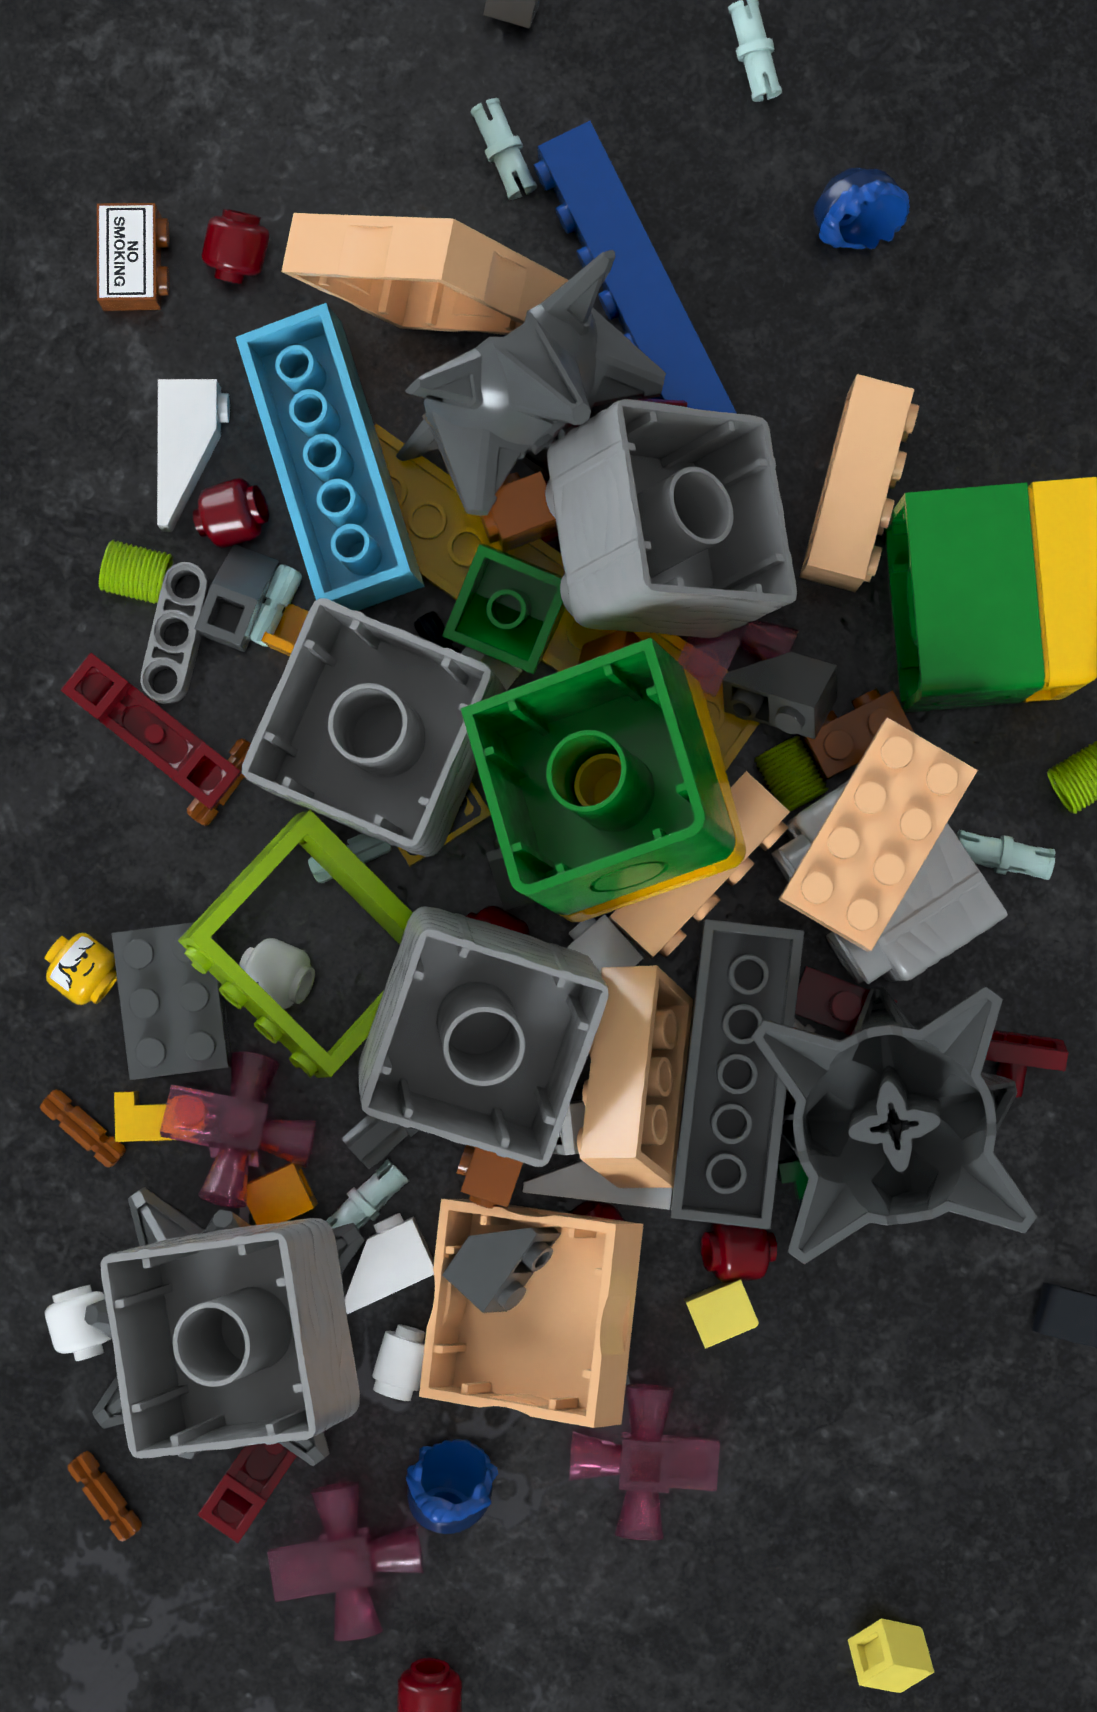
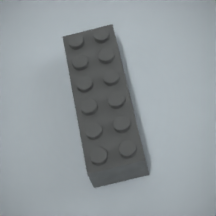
(730, 1088)

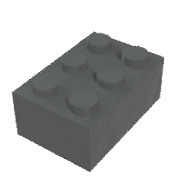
(168, 1008)

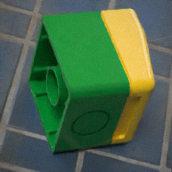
(994, 593)
(606, 782)

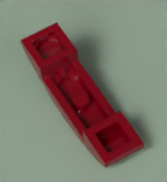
(151, 731)
(246, 1488)

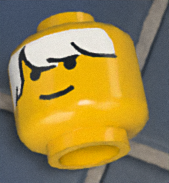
(81, 968)

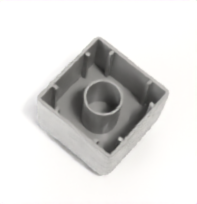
(669, 520)
(371, 728)
(937, 915)
(481, 1035)
(230, 1338)

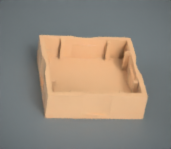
(417, 271)
(565, 1341)

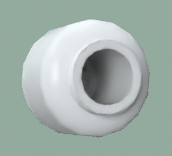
(279, 971)
(67, 1323)

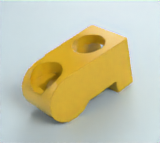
(137, 1120)

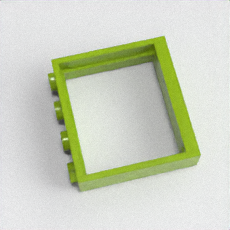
(242, 990)

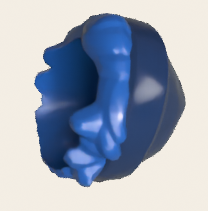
(860, 209)
(450, 1486)

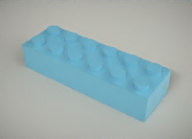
(329, 460)

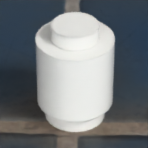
(400, 1363)

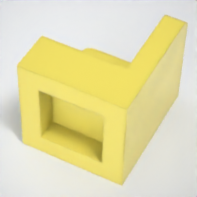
(721, 1312)
(890, 1656)

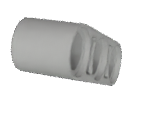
(180, 657)

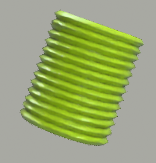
(133, 571)
(791, 773)
(1076, 779)

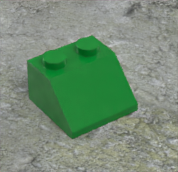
(506, 608)

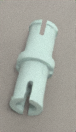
(755, 50)
(503, 148)
(1008, 855)
(369, 1197)

